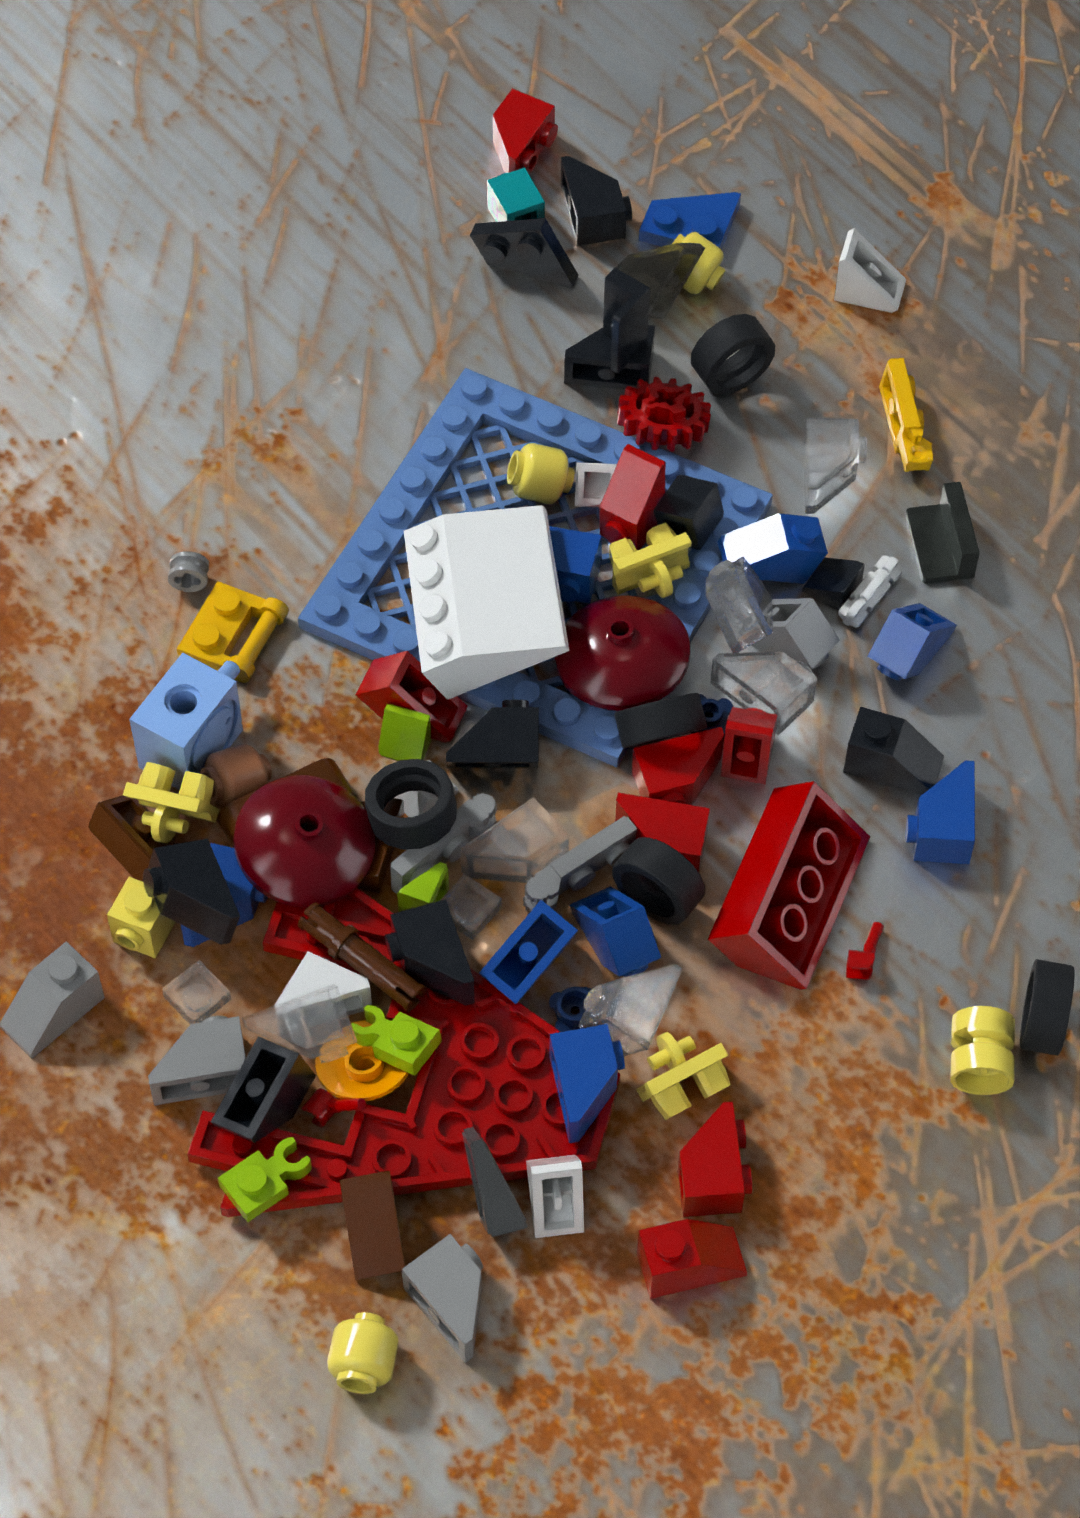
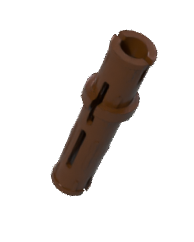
(345, 944)

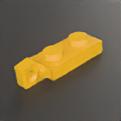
(903, 417)

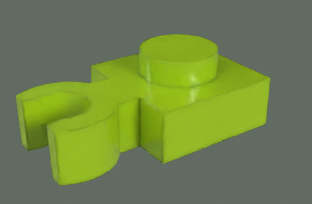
(399, 1042)
(259, 1182)

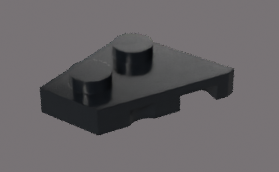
(526, 249)

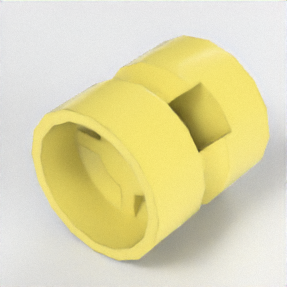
(982, 1050)

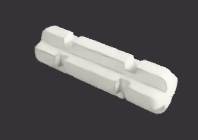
(870, 591)

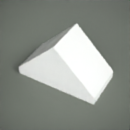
(867, 276)
(319, 973)
(556, 1195)

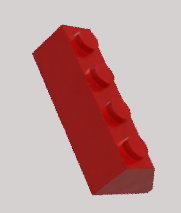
(790, 885)

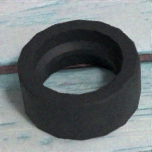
(723, 340)
(660, 720)
(411, 831)
(659, 880)
(1047, 1007)

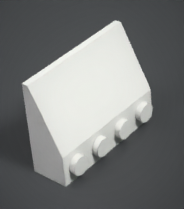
(484, 596)

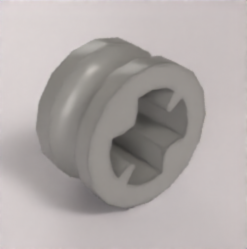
(188, 571)

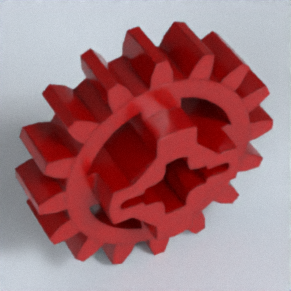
(664, 414)

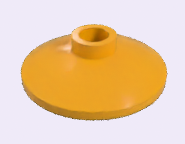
(349, 1080)

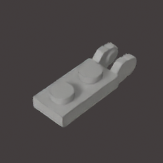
(471, 820)
(579, 864)

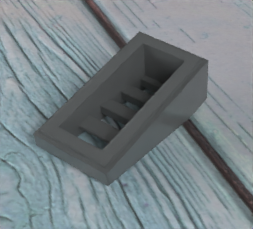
(495, 1201)

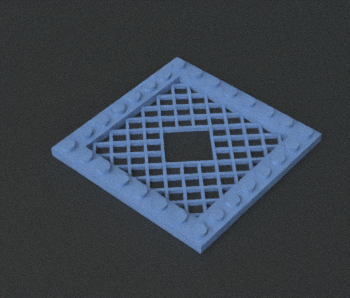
(338, 606)

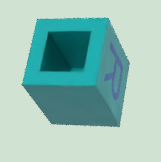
(514, 197)

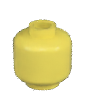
(707, 269)
(540, 473)
(362, 1353)

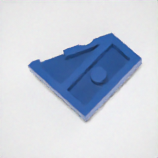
(703, 214)

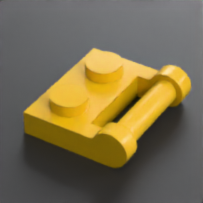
(222, 623)

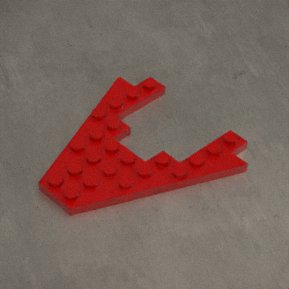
(483, 1075)

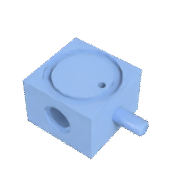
(188, 717)

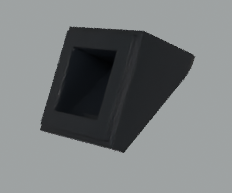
(834, 581)

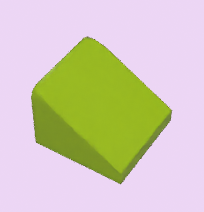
(404, 733)
(425, 889)

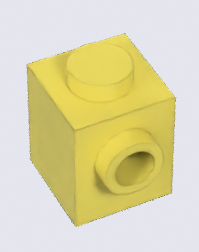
(137, 920)

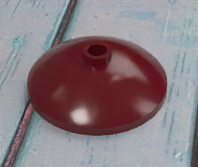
(627, 668)
(299, 864)

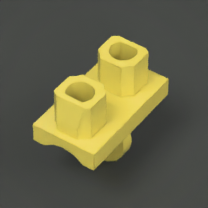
(650, 566)
(154, 792)
(666, 1088)

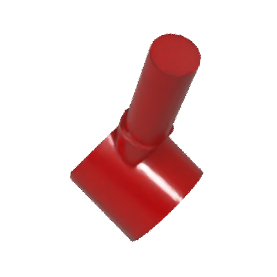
(861, 962)
(325, 1105)

